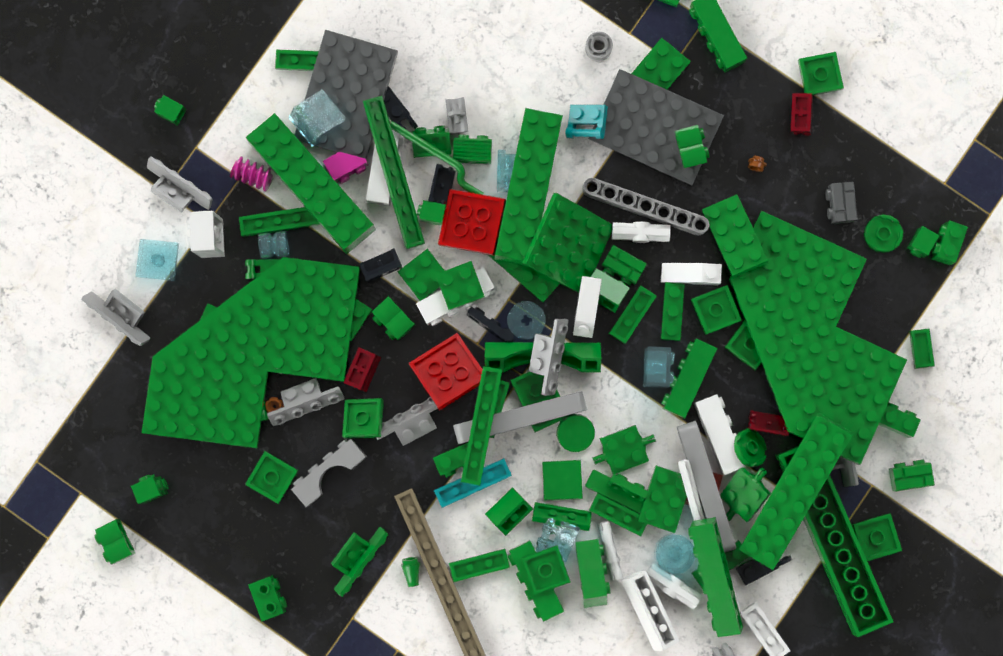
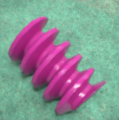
(252, 174)

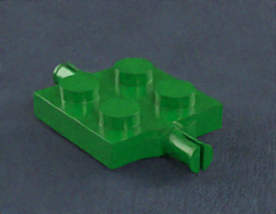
(624, 449)
(745, 494)

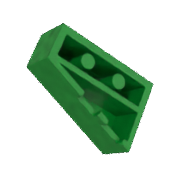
(592, 573)

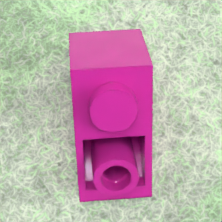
(344, 165)

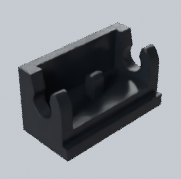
(441, 184)
(380, 265)

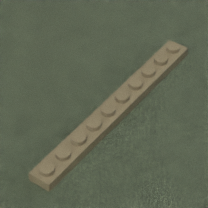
(439, 574)

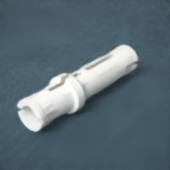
(610, 551)

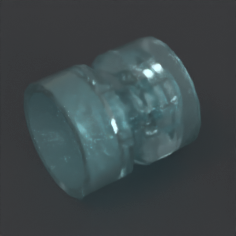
(273, 245)

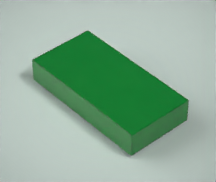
(921, 348)

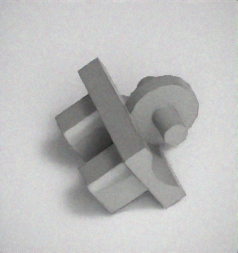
(456, 115)

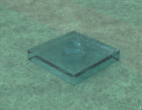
(157, 259)

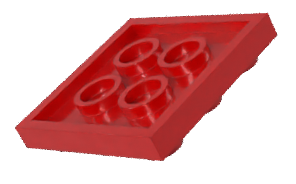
(472, 222)
(447, 371)

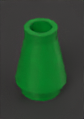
(411, 570)

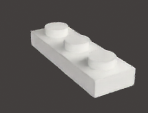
(764, 631)

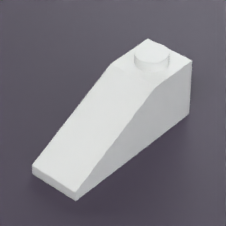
(691, 273)
(587, 307)

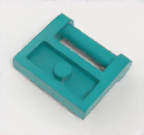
(587, 116)

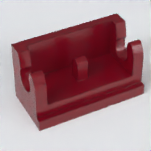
(801, 113)
(362, 369)
(767, 423)

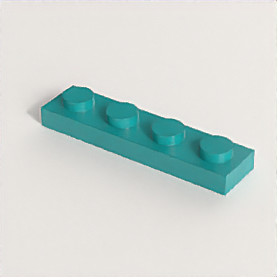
(458, 490)

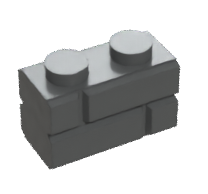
(842, 202)

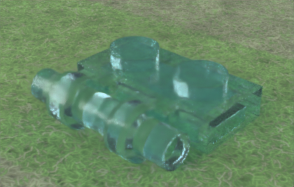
(564, 538)

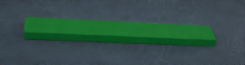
(393, 172)

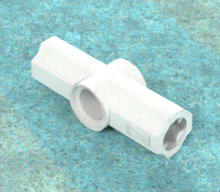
(641, 232)
(673, 586)

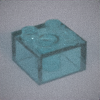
(657, 367)

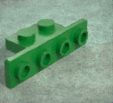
(618, 490)
(355, 556)

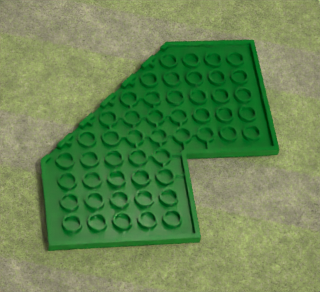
(793, 322)
(216, 372)

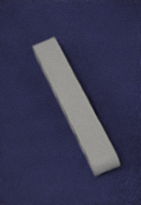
(655, 205)
(527, 415)
(705, 481)

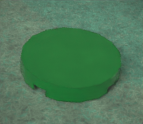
(883, 233)
(575, 433)
(750, 448)

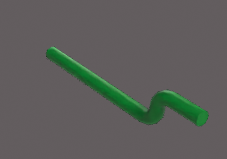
(438, 153)

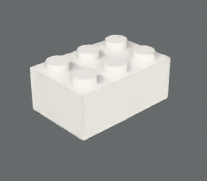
(205, 234)

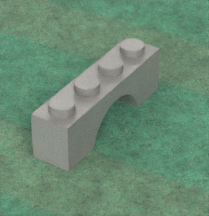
(309, 488)

